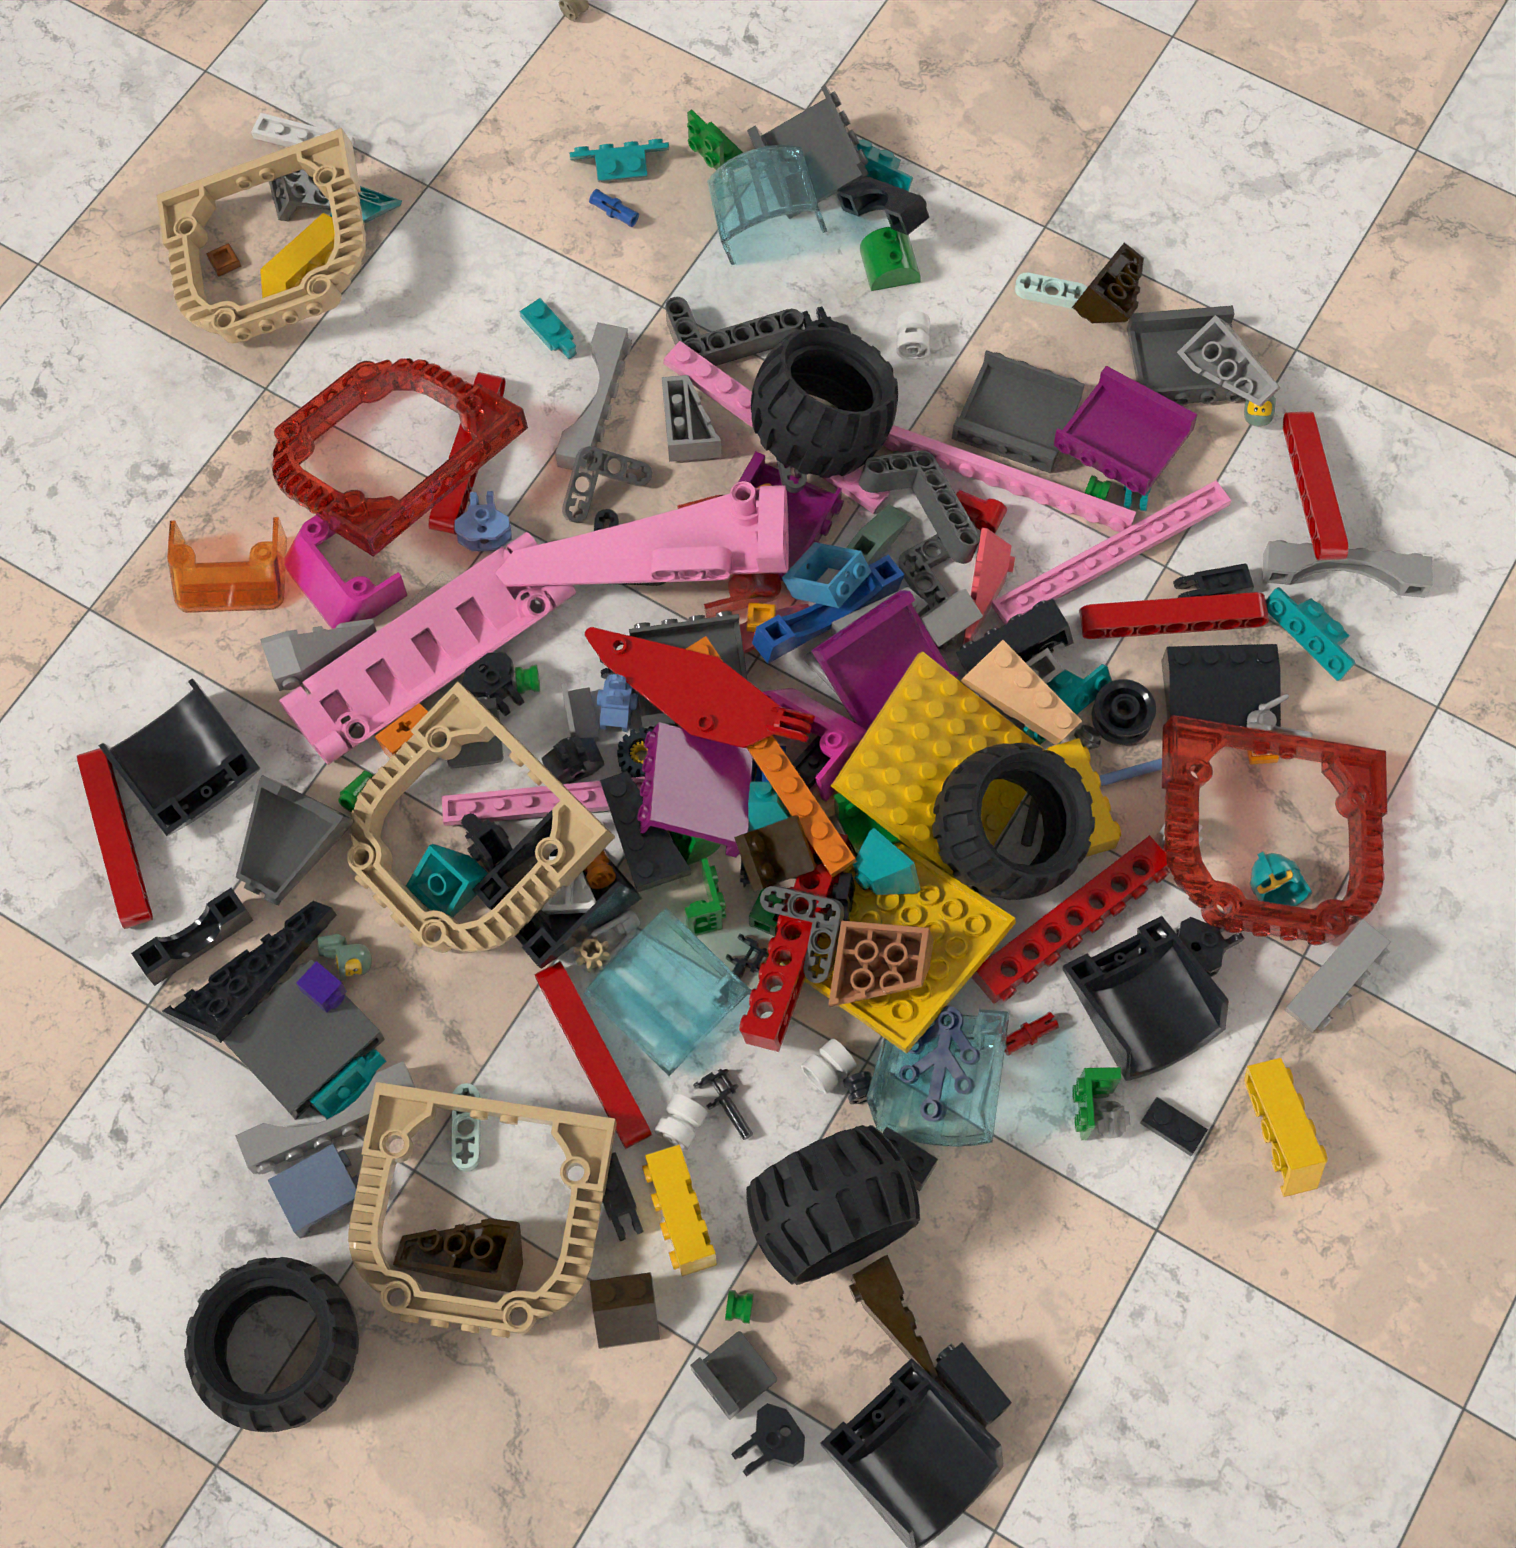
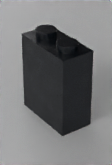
(971, 1384)

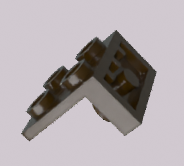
(775, 853)

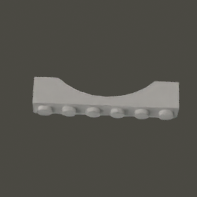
(608, 352)
(1399, 572)
(271, 1144)

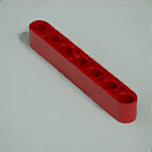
(1315, 486)
(450, 508)
(1173, 615)
(114, 839)
(593, 1054)

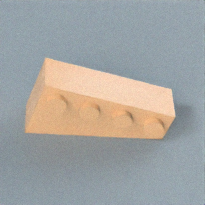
(1021, 694)

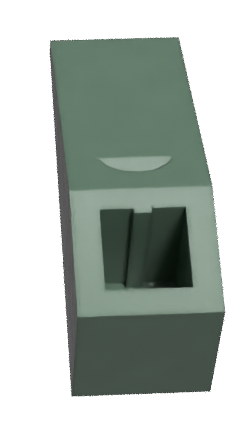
(879, 533)

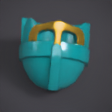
(1278, 880)

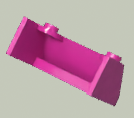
(325, 589)
(837, 734)

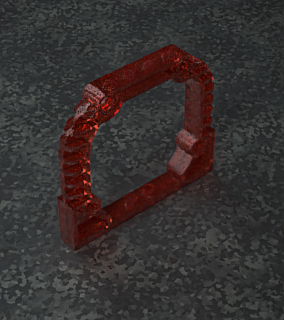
(378, 521)
(1352, 771)

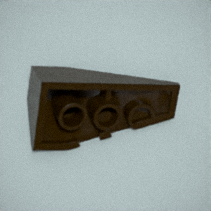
(1114, 290)
(472, 1254)
(881, 1298)

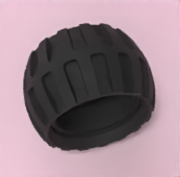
(838, 370)
(1064, 813)
(832, 1204)
(216, 1317)

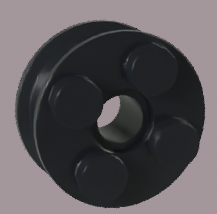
(1123, 728)

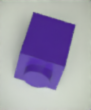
(322, 987)

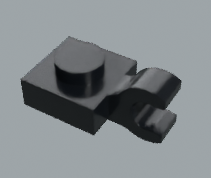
(843, 892)

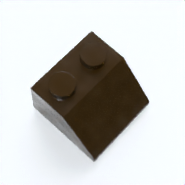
(624, 1310)

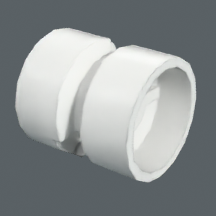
(913, 335)
(829, 1066)
(680, 1123)

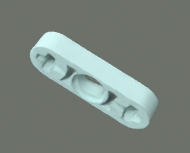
(1045, 282)
(458, 1149)

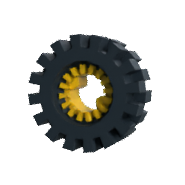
(627, 752)

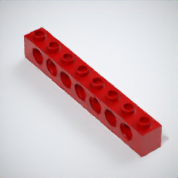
(1145, 855)
(770, 1031)

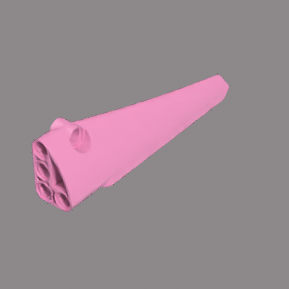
(675, 546)

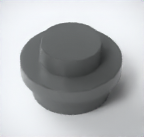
(1088, 736)

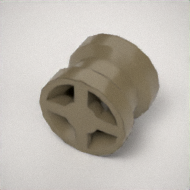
(572, 8)

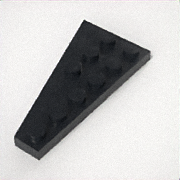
(249, 976)

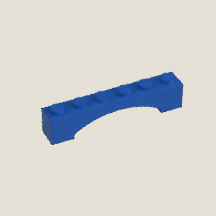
(788, 632)

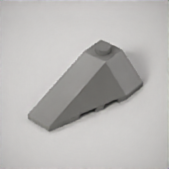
(1228, 361)
(299, 656)

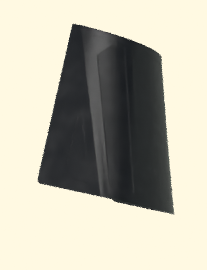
(183, 761)
(553, 934)
(1149, 999)
(916, 1455)

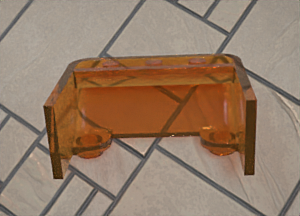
(228, 585)

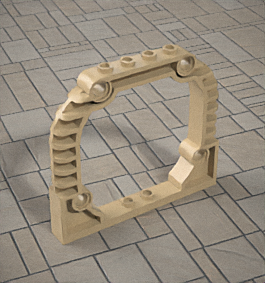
(189, 207)
(573, 832)
(400, 1114)

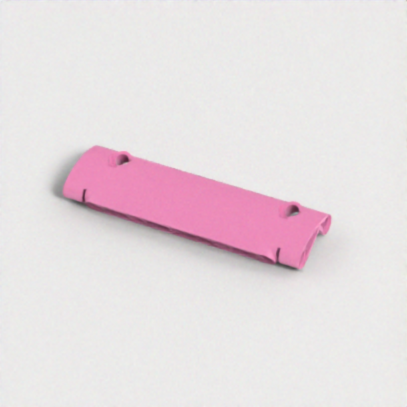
(417, 654)

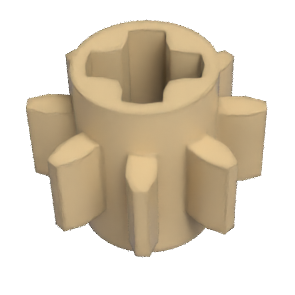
(597, 959)

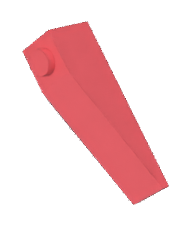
(989, 576)

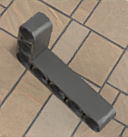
(729, 337)
(923, 474)

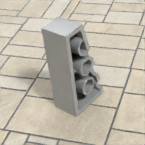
(1337, 976)

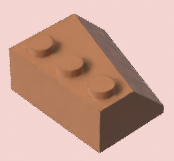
(879, 960)

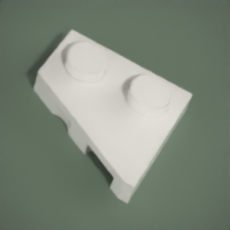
(571, 899)

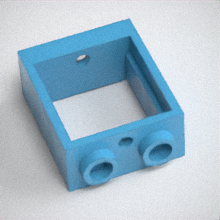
(803, 581)

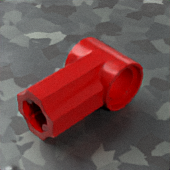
(983, 513)

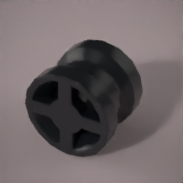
(858, 1086)

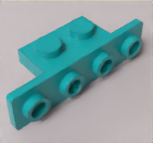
(620, 161)
(884, 166)
(1313, 631)
(1075, 692)

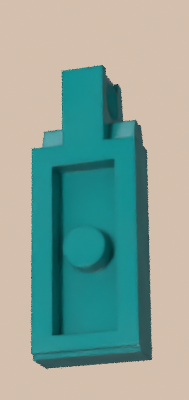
(549, 328)
(347, 1084)

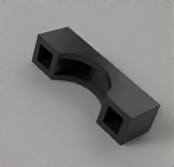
(903, 208)
(169, 954)

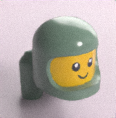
(1259, 415)
(350, 958)

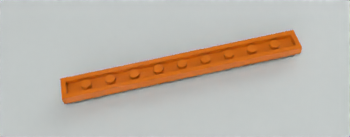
(795, 794)

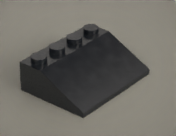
(1221, 681)

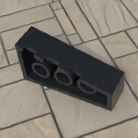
(1025, 634)
(650, 855)

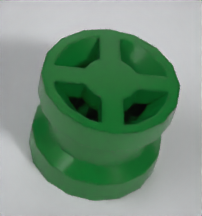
(1098, 488)
(527, 679)
(739, 1306)

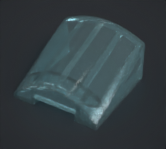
(759, 188)
(666, 991)
(968, 1117)

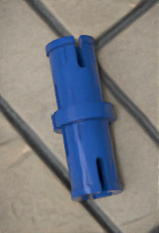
(627, 215)

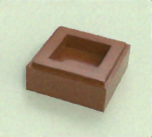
(223, 259)

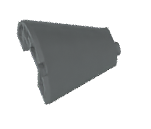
(286, 839)

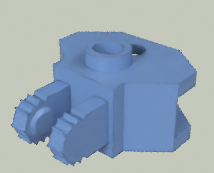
(483, 523)
(616, 703)

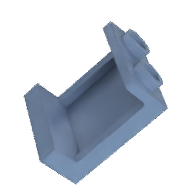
(315, 1188)

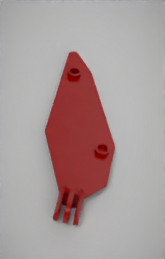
(698, 691)

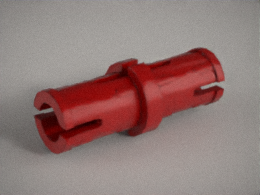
(1030, 1033)

